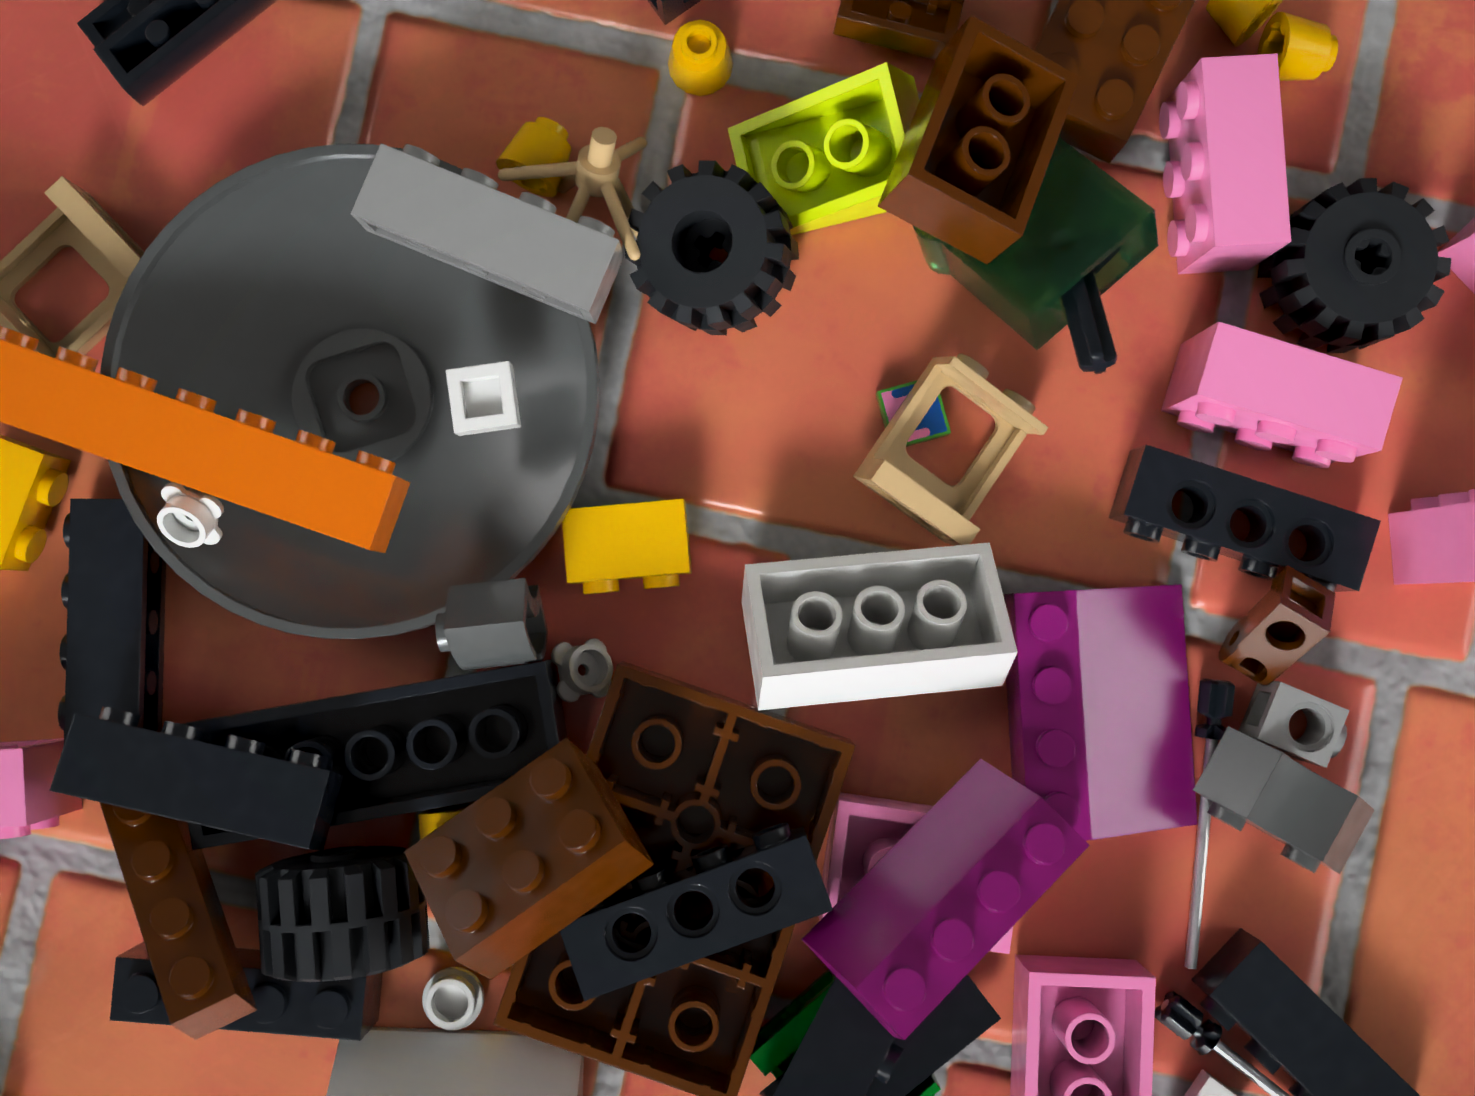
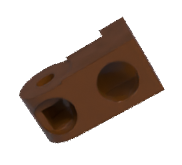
(1279, 627)

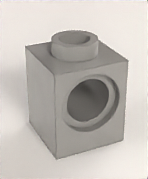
(1269, 719)

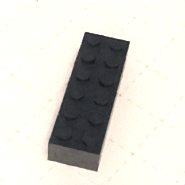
(408, 742)

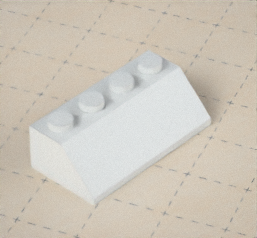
(453, 1064)

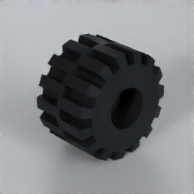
(692, 219)
(1361, 270)
(340, 914)

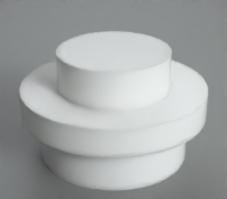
(453, 998)

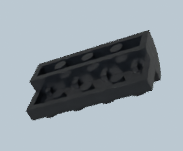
(160, 40)

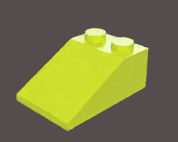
(830, 149)

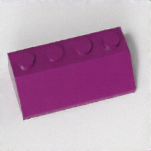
(944, 896)

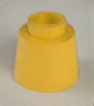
(1241, 17)
(1302, 46)
(700, 58)
(536, 145)

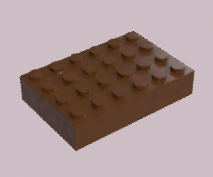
(689, 778)

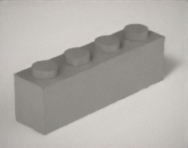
(488, 231)

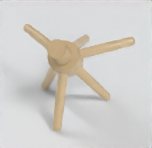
(595, 176)

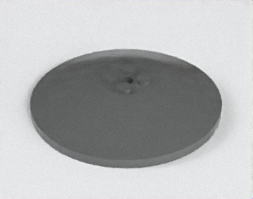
(282, 311)

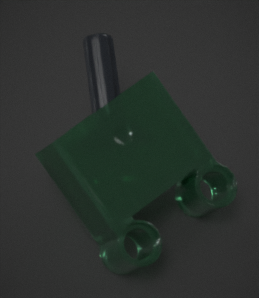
(1073, 249)

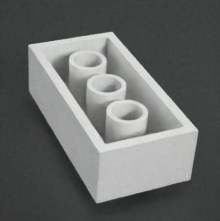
(876, 625)

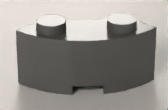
(493, 624)
(1283, 800)

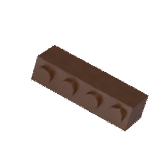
(180, 921)

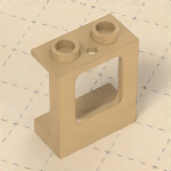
(96, 237)
(918, 492)

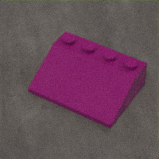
(1103, 707)

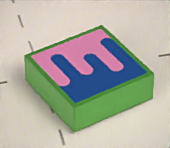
(932, 425)

